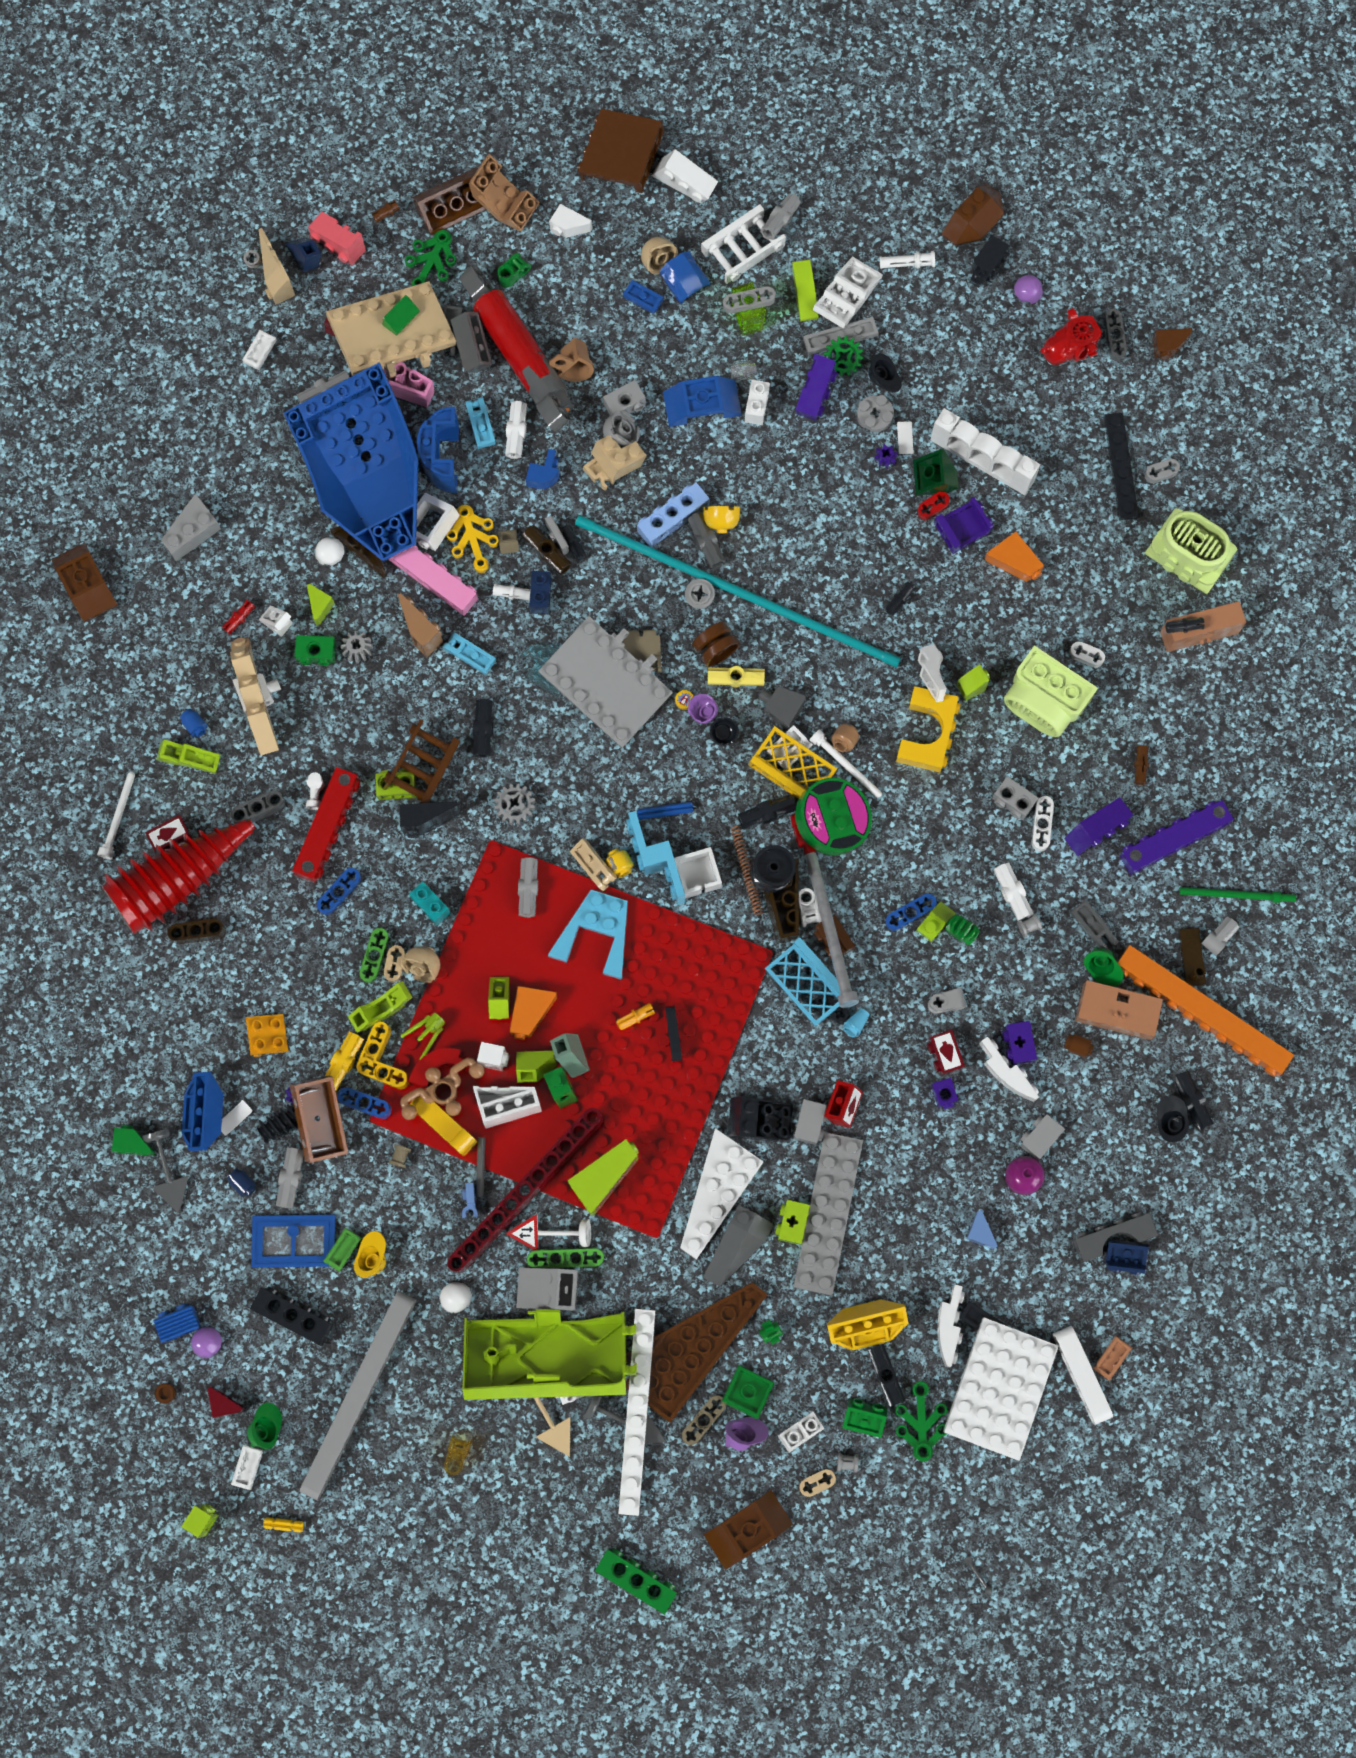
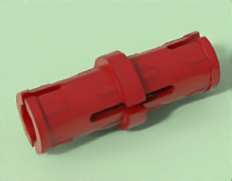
(238, 617)

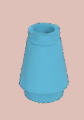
(855, 1023)

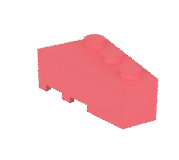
(337, 238)

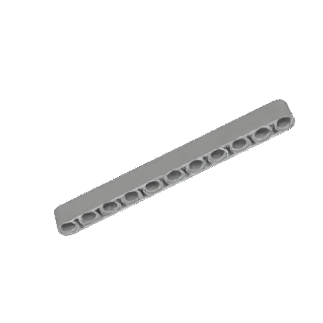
(357, 1396)

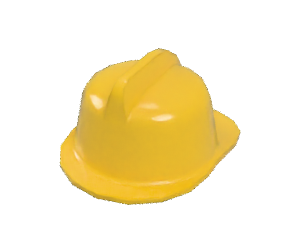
(371, 1255)

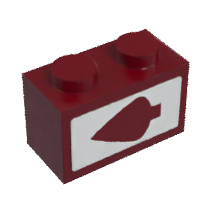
(170, 829)
(946, 1053)

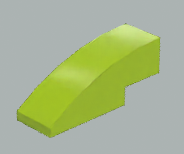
(804, 290)

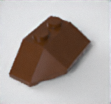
(975, 216)

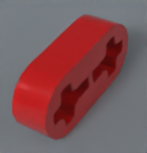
(930, 502)

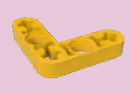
(373, 1059)

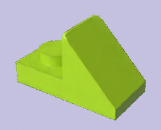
(935, 921)

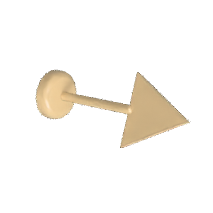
(558, 1435)

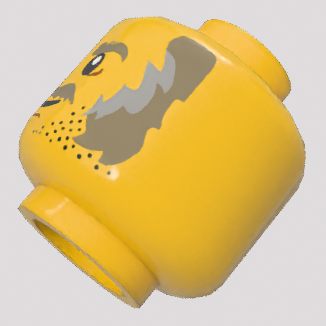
(619, 862)

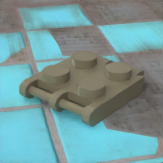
(643, 646)

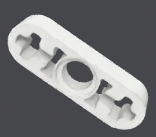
(1046, 837)

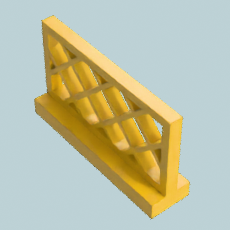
(778, 776)

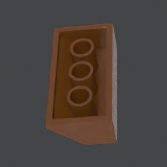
(448, 203)

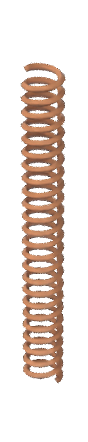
(744, 870)

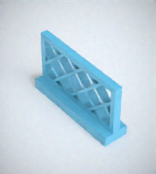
(818, 968)

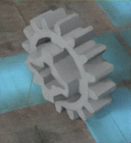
(518, 797)

